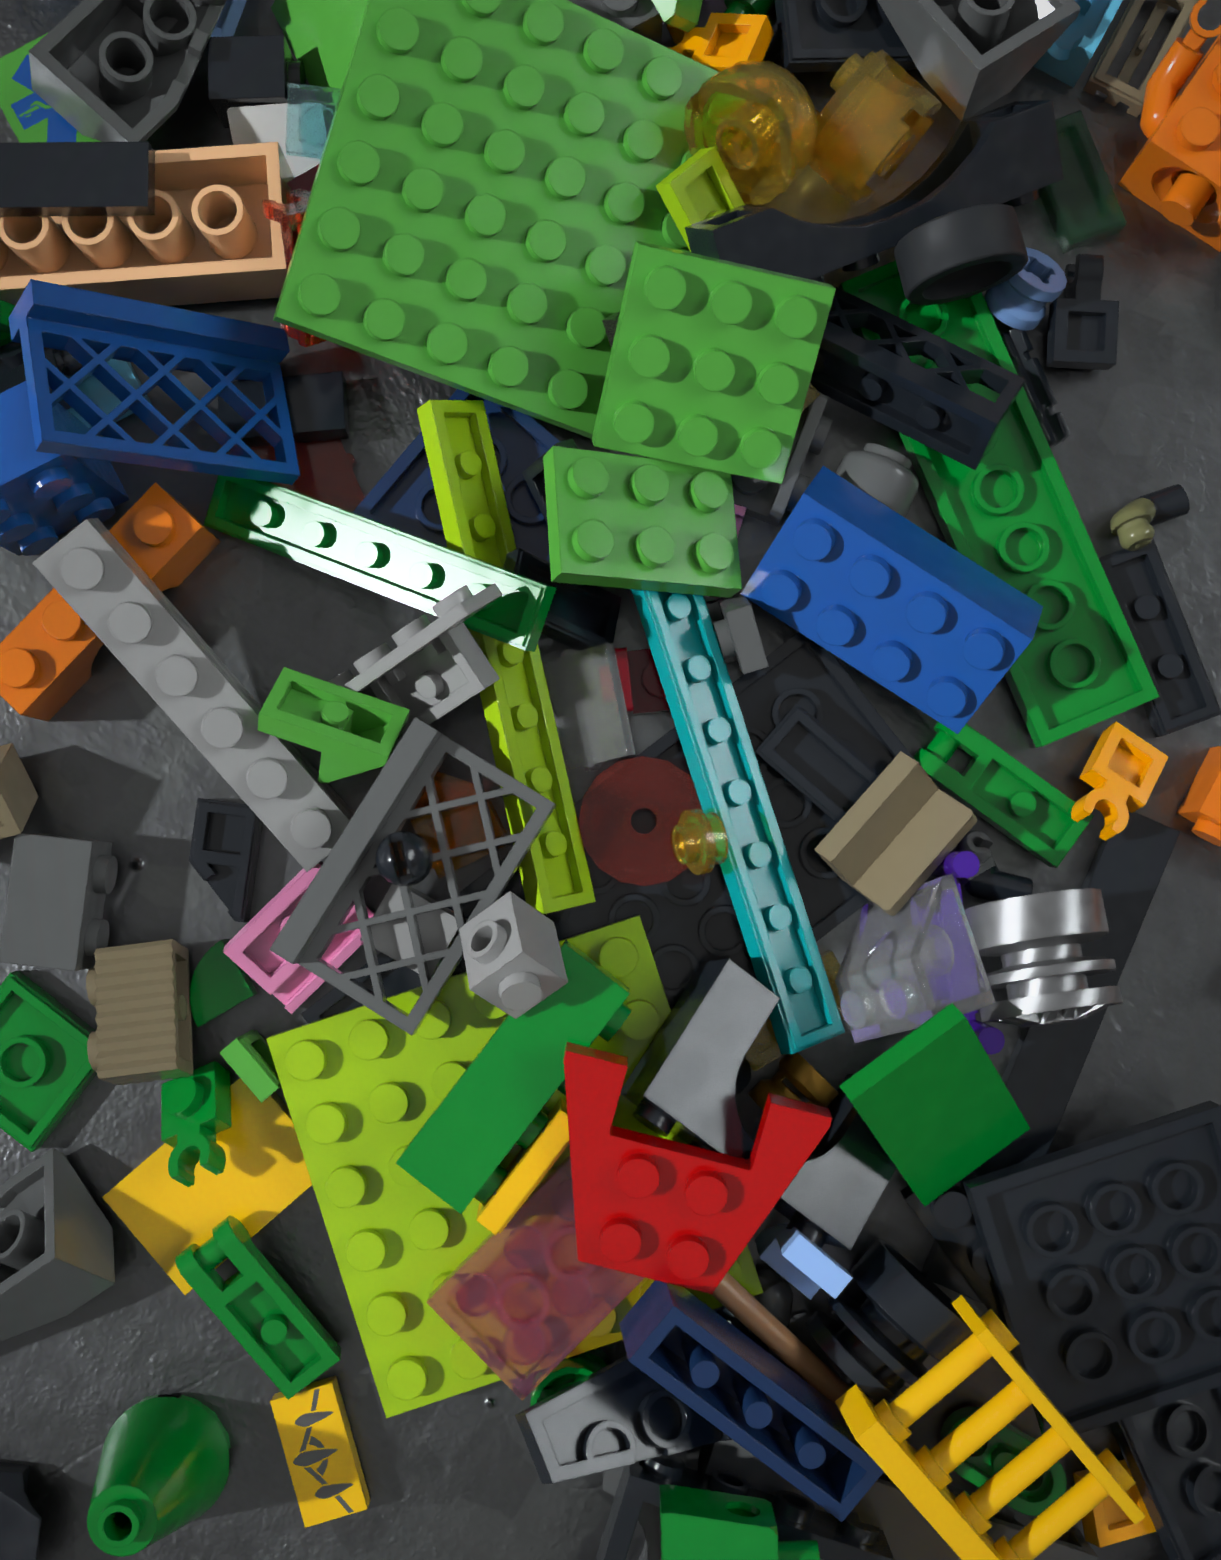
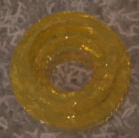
(700, 841)

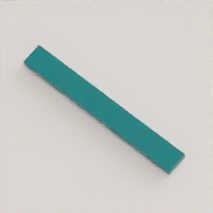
(733, 788)

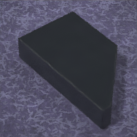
(227, 852)

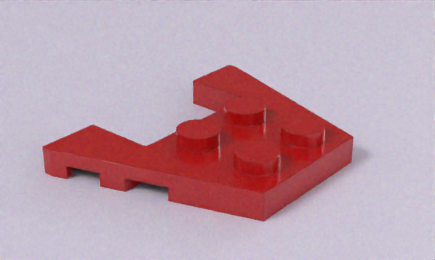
(665, 1203)

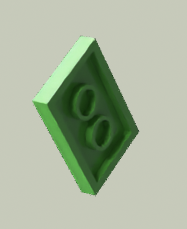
(640, 524)

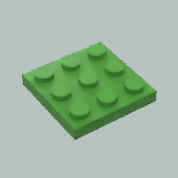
(711, 362)

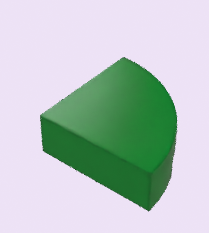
(218, 985)

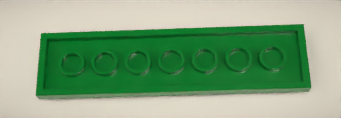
(1026, 531)

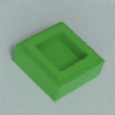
(253, 1063)

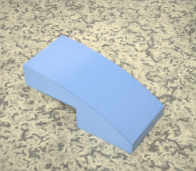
(801, 1261)

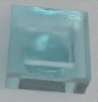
(309, 118)

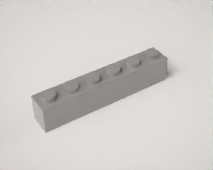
(194, 689)

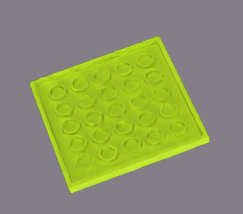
(357, 1103)

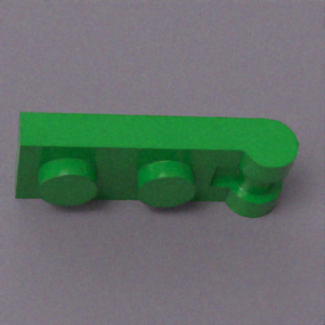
(1004, 793)
(259, 1308)

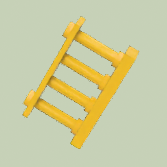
(925, 1472)

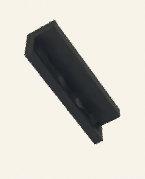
(916, 401)

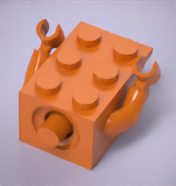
(1182, 157)

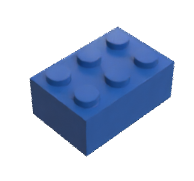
(43, 490)

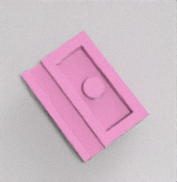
(286, 981)

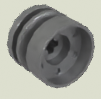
(1043, 956)

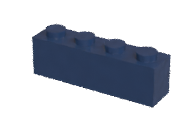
(748, 1396)

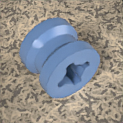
(1023, 297)

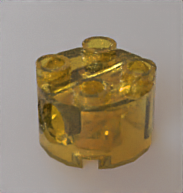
(870, 124)

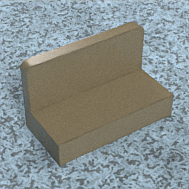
(895, 835)

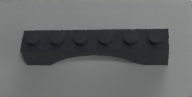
(988, 161)

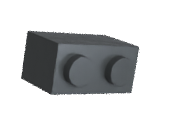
(57, 901)

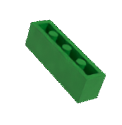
(510, 1083)

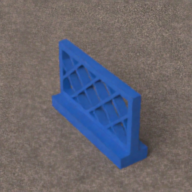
(158, 342)

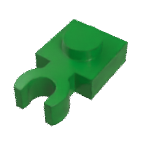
(192, 1116)

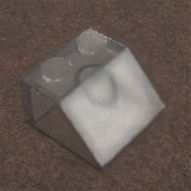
(911, 964)

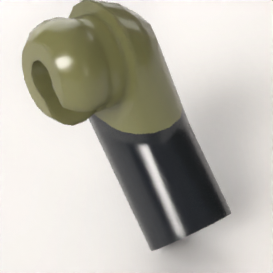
(1136, 520)

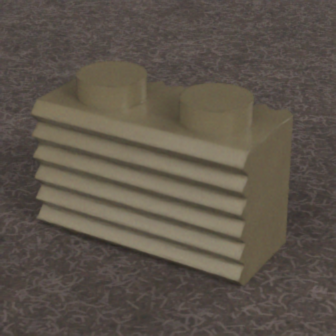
(141, 1012)

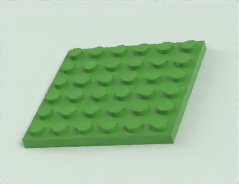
(491, 196)

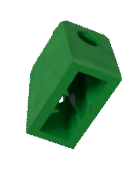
(723, 1527)

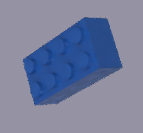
(893, 600)

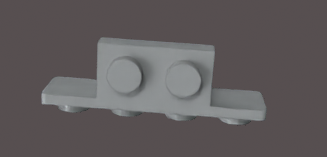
(434, 661)

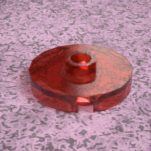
(608, 813)

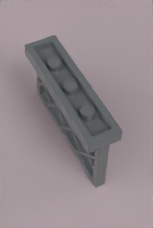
(353, 863)

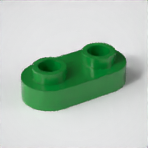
(998, 1453)

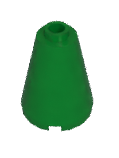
(157, 1473)

